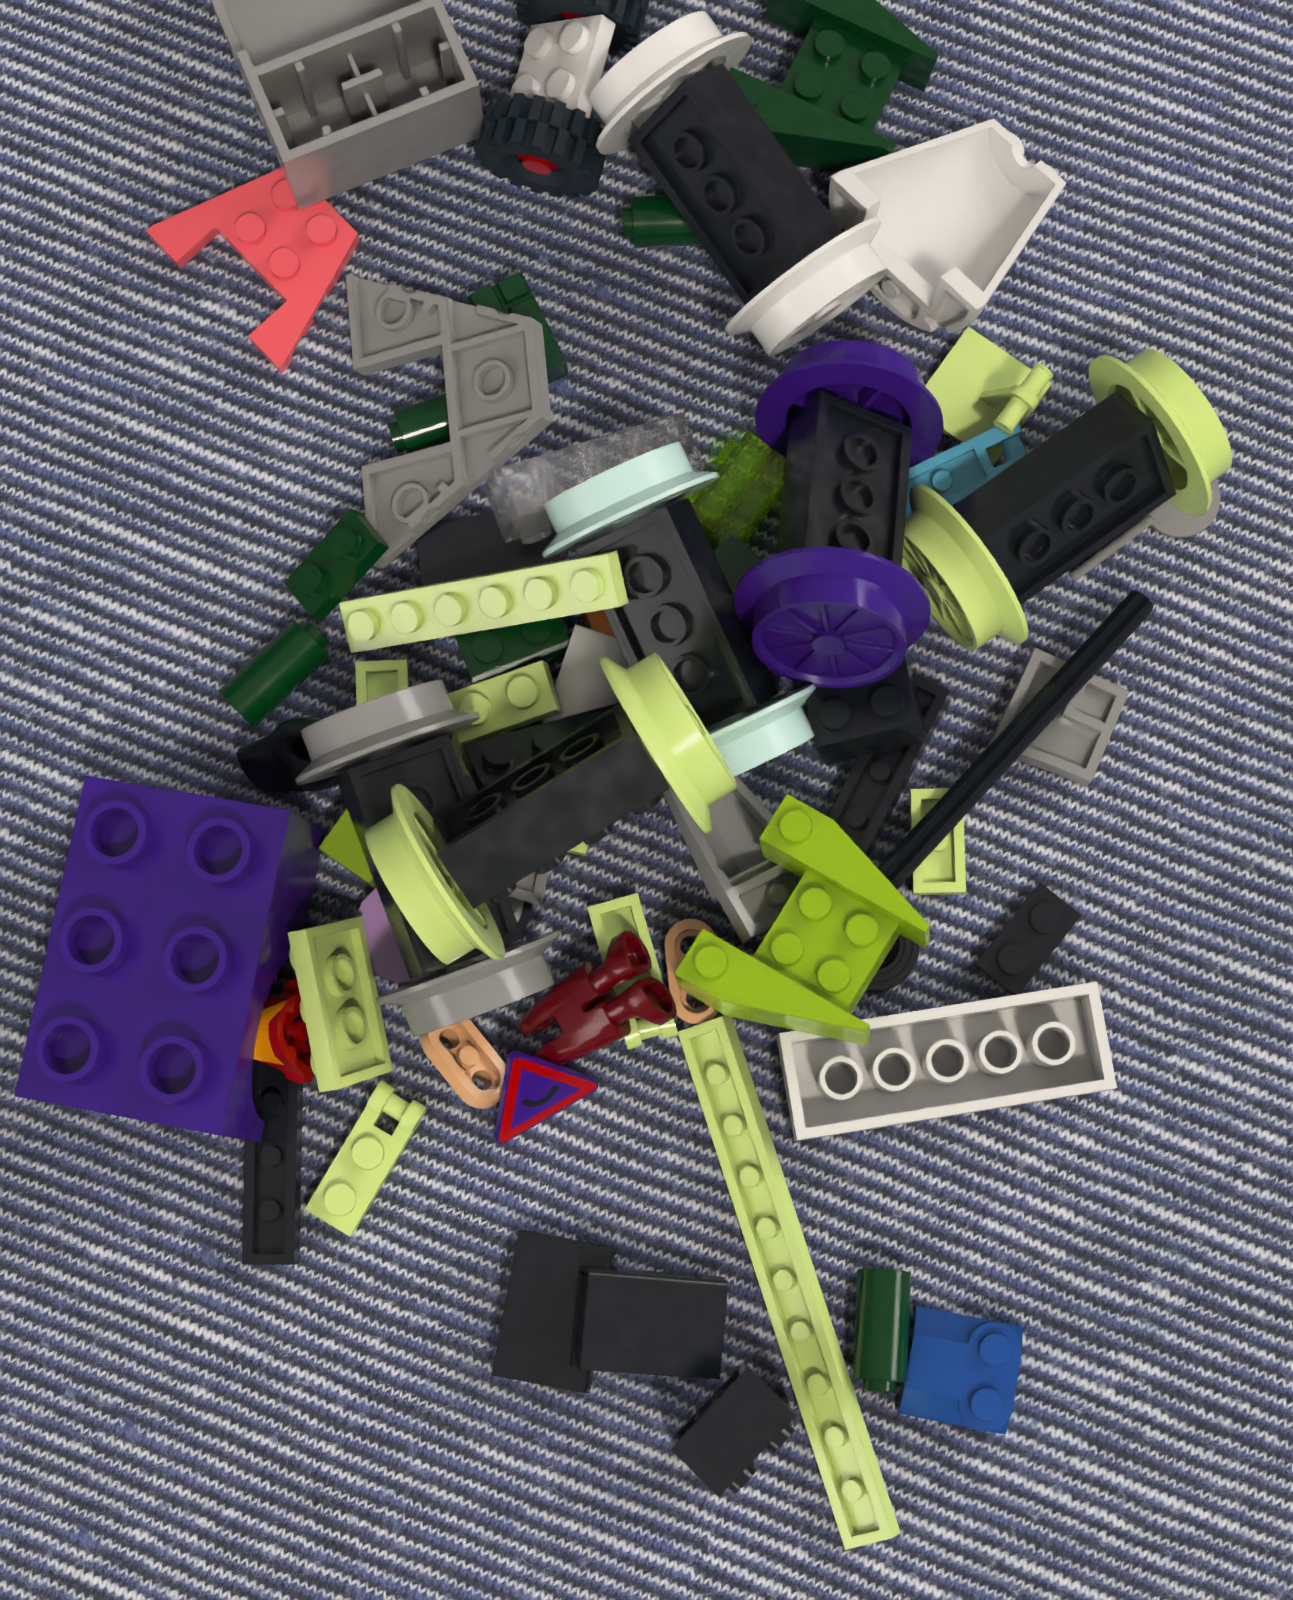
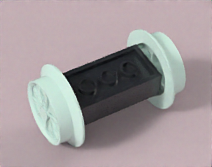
(680, 600)

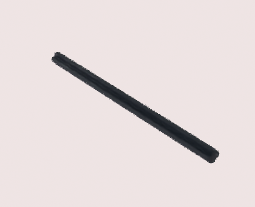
(1015, 738)

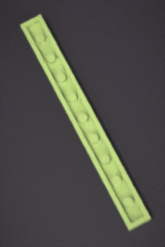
(789, 1283)

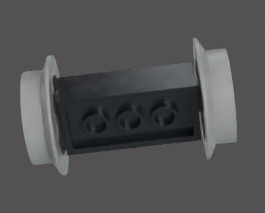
(407, 743)

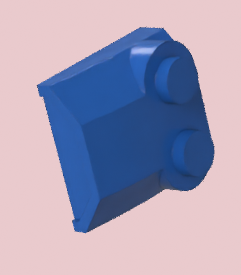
(962, 1370)

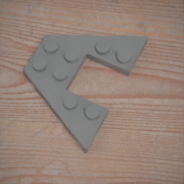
(492, 395)

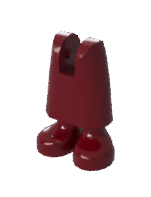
(590, 1008)

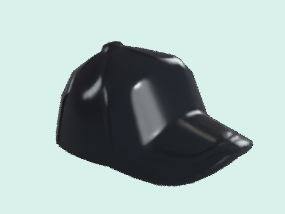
(280, 758)

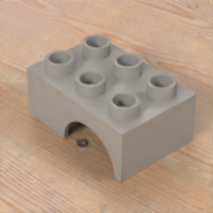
(352, 86)

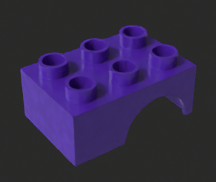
(166, 955)

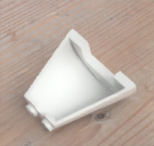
(948, 219)

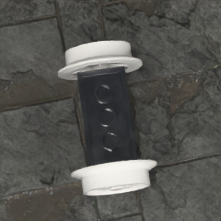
(734, 182)

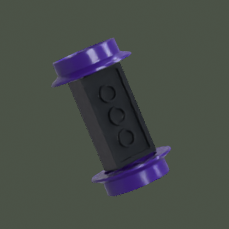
(835, 592)

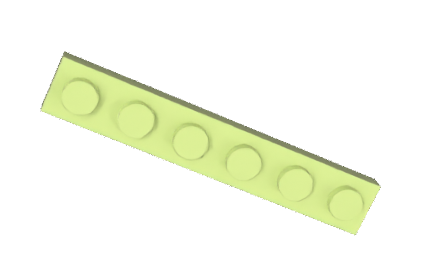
(485, 602)

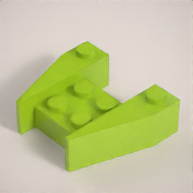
(822, 941)

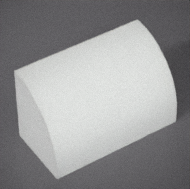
(581, 679)

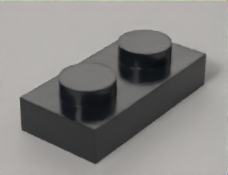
(1027, 940)

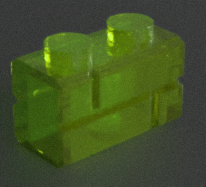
(744, 493)

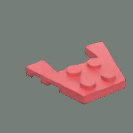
(287, 247)

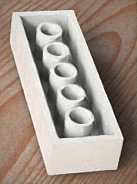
(949, 1062)

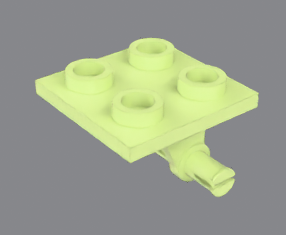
(985, 389)

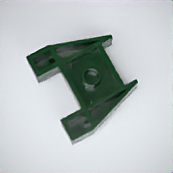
(837, 80)

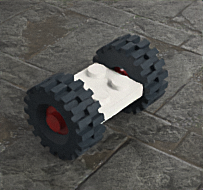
(545, 127)

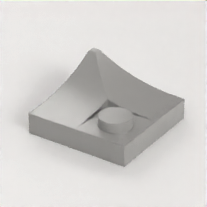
(1081, 730)

